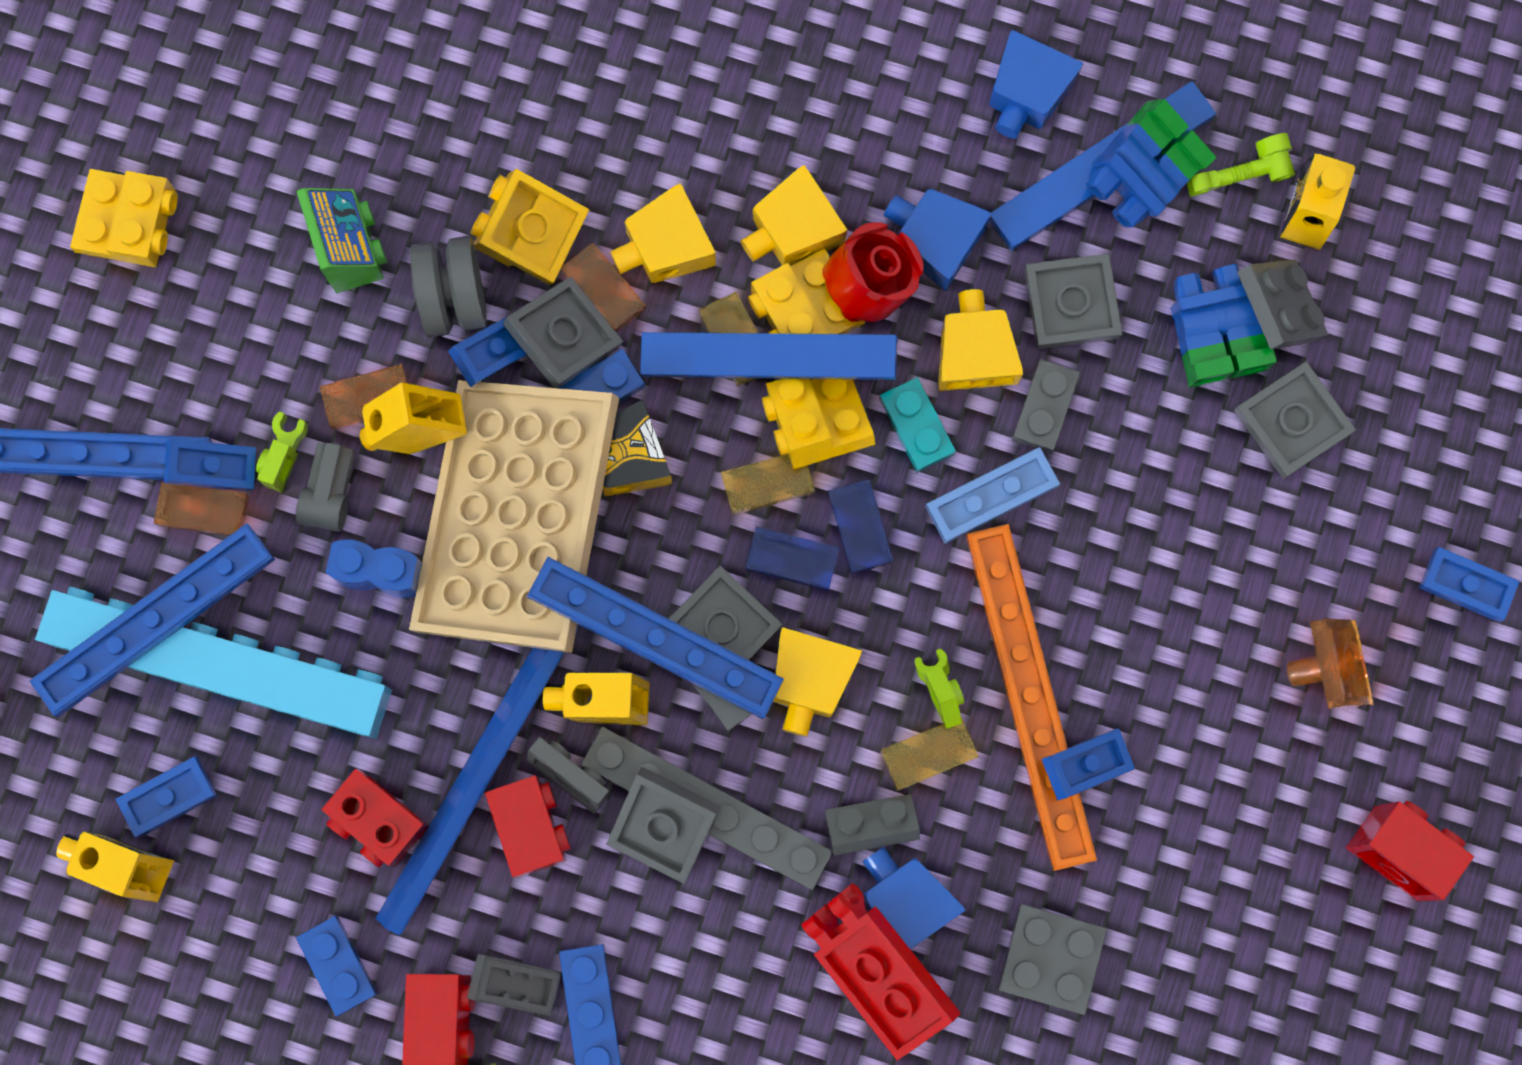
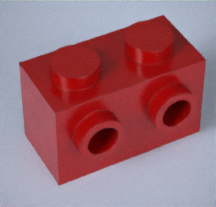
(374, 819)
(527, 826)
(437, 1020)

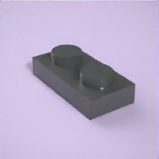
(1045, 406)
(555, 764)
(872, 824)

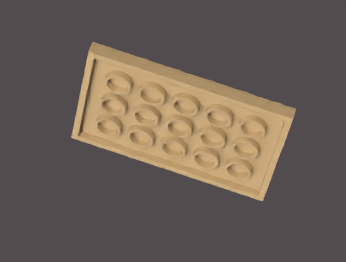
(504, 502)

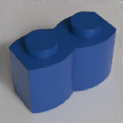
(363, 568)

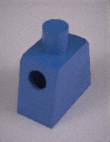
(1030, 83)
(941, 230)
(909, 897)

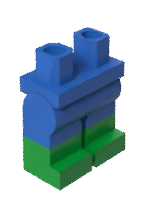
(1148, 163)
(1218, 329)

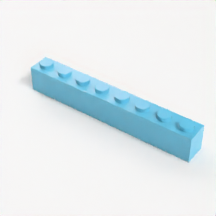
(232, 667)

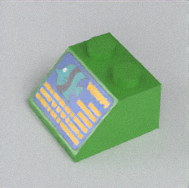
(342, 237)

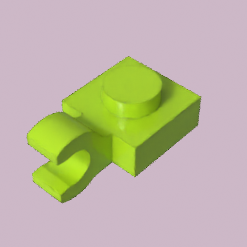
(277, 462)
(944, 694)

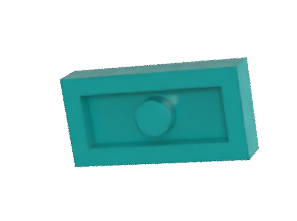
(917, 425)

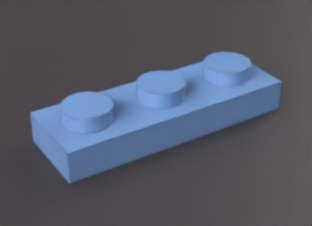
(992, 495)

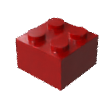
(1411, 850)

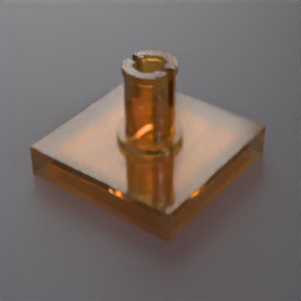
(1337, 665)

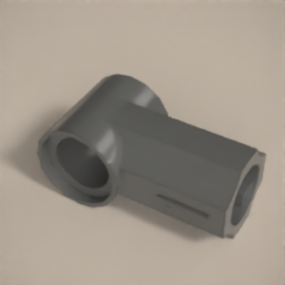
(325, 500)

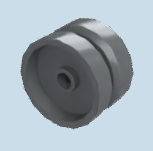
(441, 287)

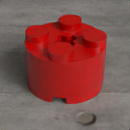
(873, 273)

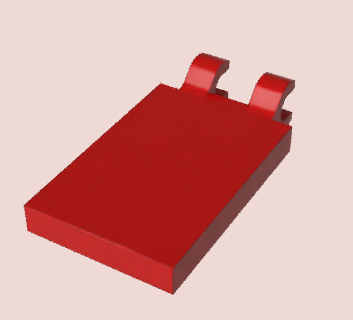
(879, 973)

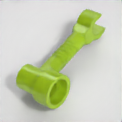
(1272, 160)

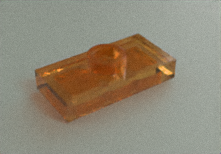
(604, 287)
(347, 397)
(200, 509)

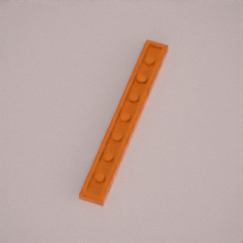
(1028, 692)

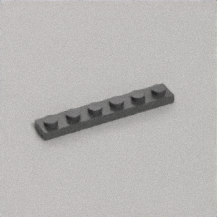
(735, 823)

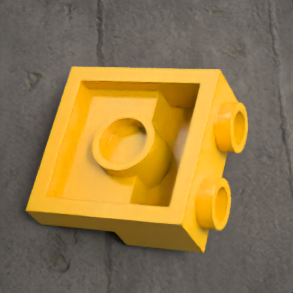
(124, 217)
(528, 225)
(798, 299)
(817, 419)

